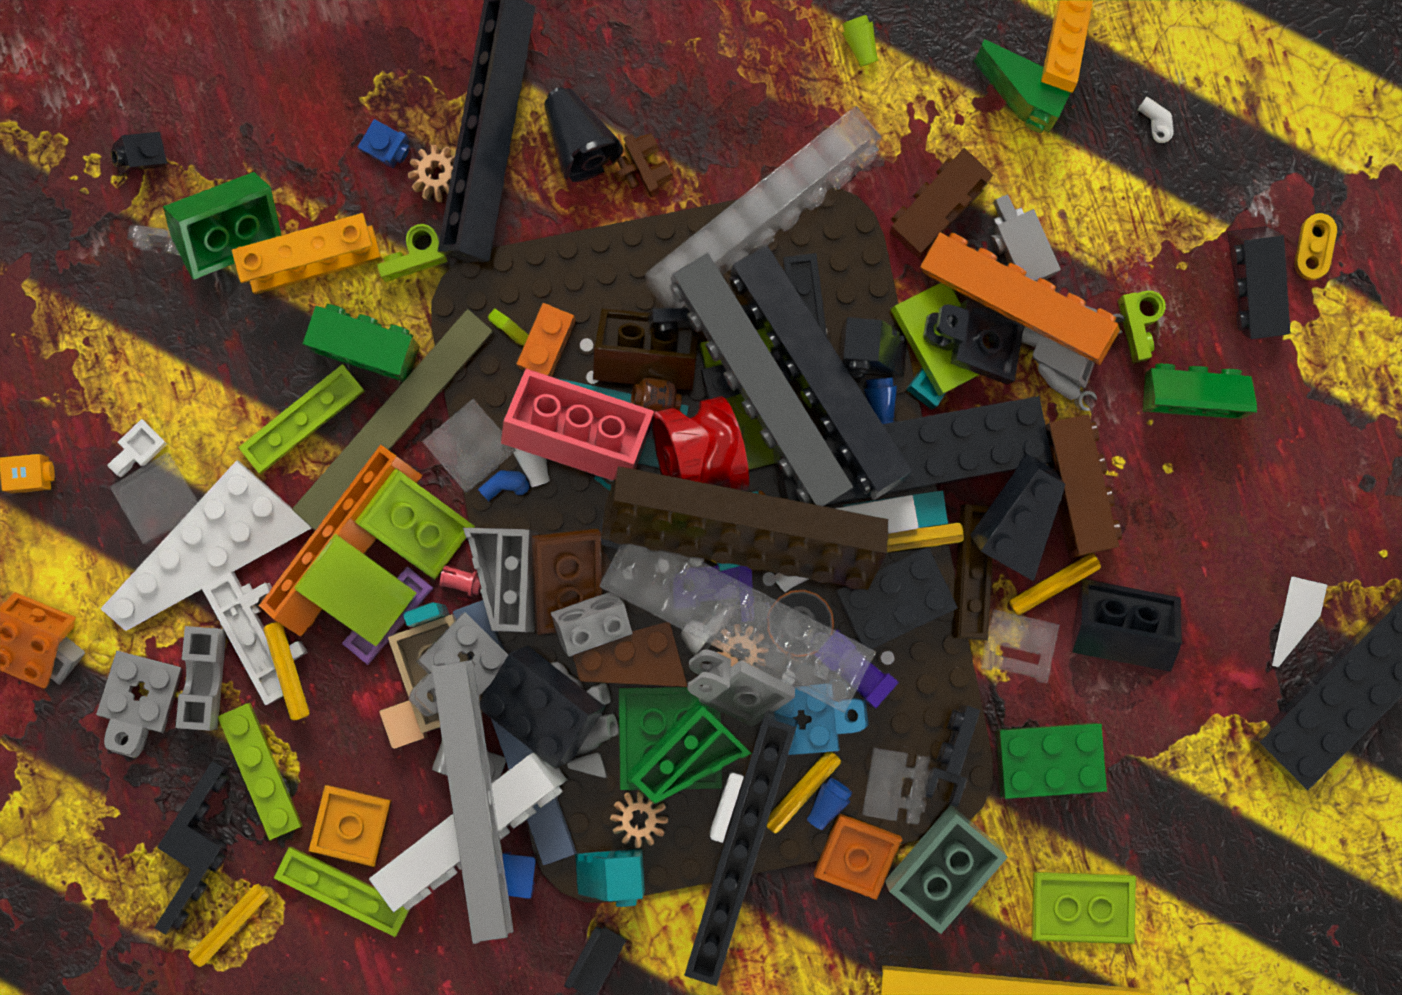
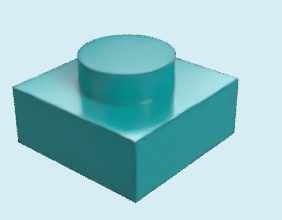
(924, 390)

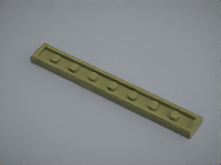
(395, 415)

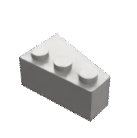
(505, 576)

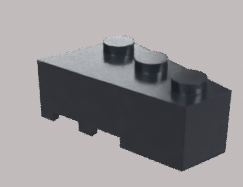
(1260, 281)
(872, 348)
(1021, 517)

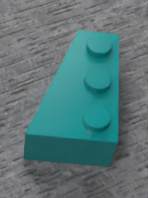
(611, 876)

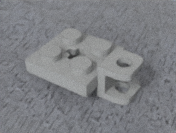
(462, 637)
(737, 690)
(137, 717)

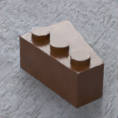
(940, 202)
(640, 658)

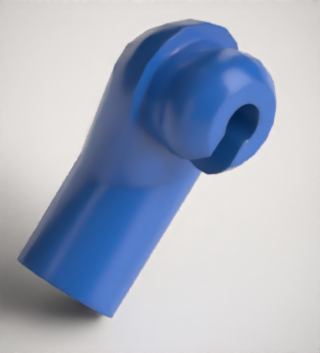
(505, 481)

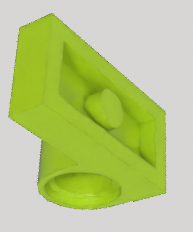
(397, 265)
(1140, 341)

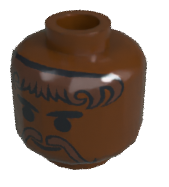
(656, 395)

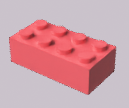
(575, 425)

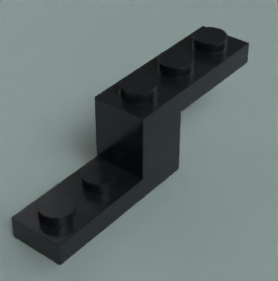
(193, 847)

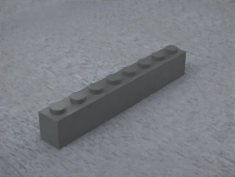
(759, 381)

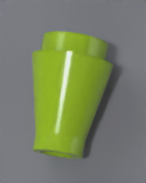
(861, 39)

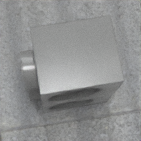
(591, 623)

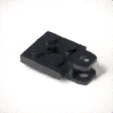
(964, 335)
(953, 753)

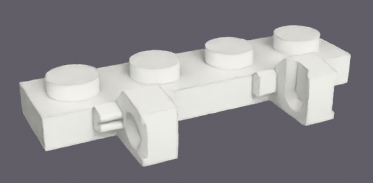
(237, 613)

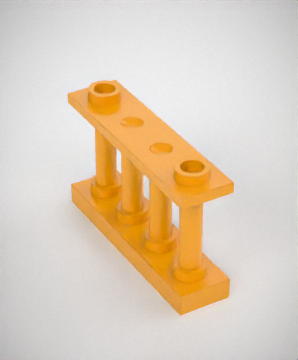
(307, 254)

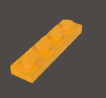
(1066, 44)

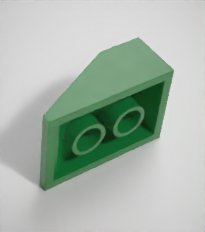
(1021, 86)

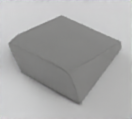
(66, 659)
(590, 764)

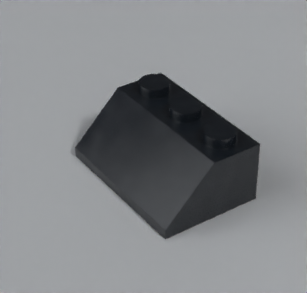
(1127, 625)

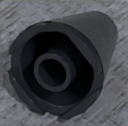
(579, 136)

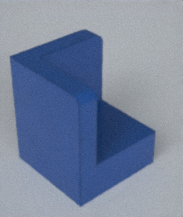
(519, 874)

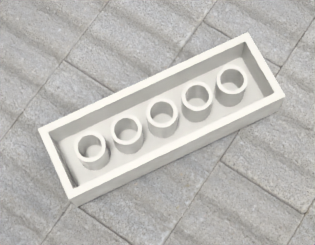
(437, 853)

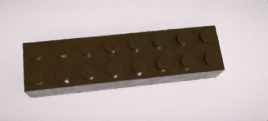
(744, 528)

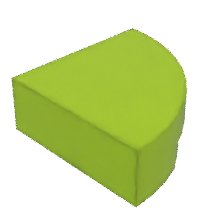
(508, 326)

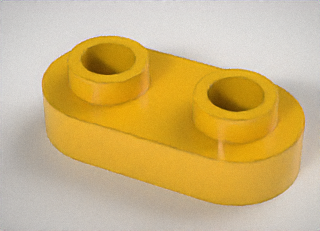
(1315, 248)

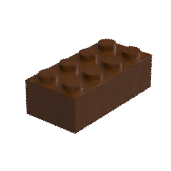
(1085, 499)

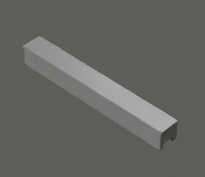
(472, 800)

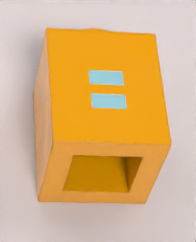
(26, 473)

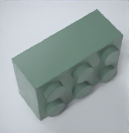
(945, 869)

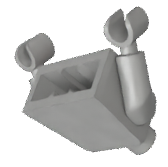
(1062, 367)

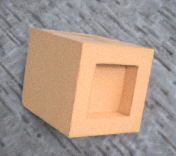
(401, 725)

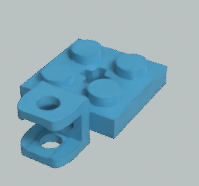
(826, 723)

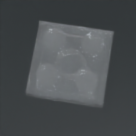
(468, 445)

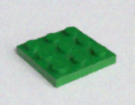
(646, 718)

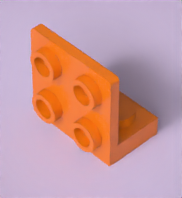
(31, 638)

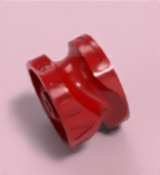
(702, 447)

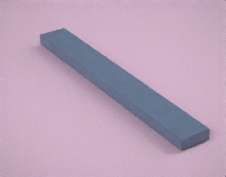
(548, 823)

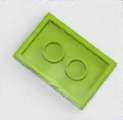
(935, 361)
(414, 523)
(355, 590)
(1083, 907)

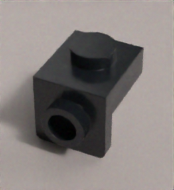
(138, 152)

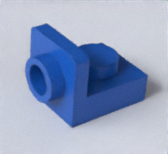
(385, 144)

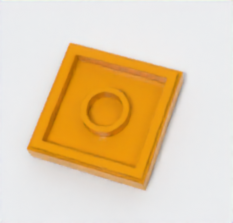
(350, 825)

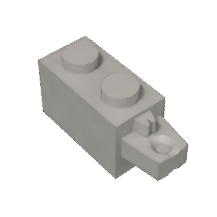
(1023, 240)

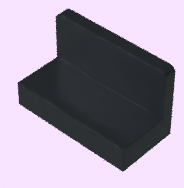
(595, 960)

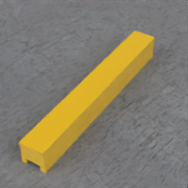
(935, 982)

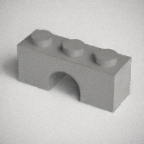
(201, 695)

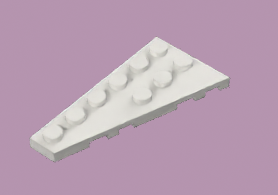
(219, 535)

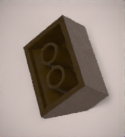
(631, 351)

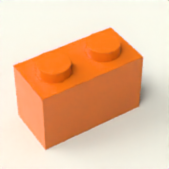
(546, 340)

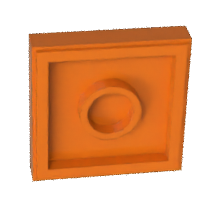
(857, 856)

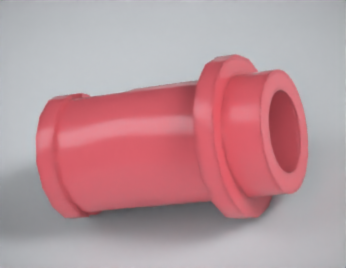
(461, 580)

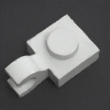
(139, 445)

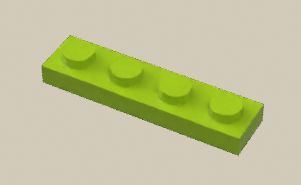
(301, 419)
(260, 771)
(339, 891)

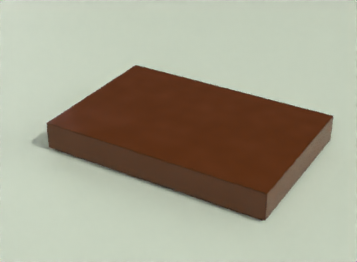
(564, 573)

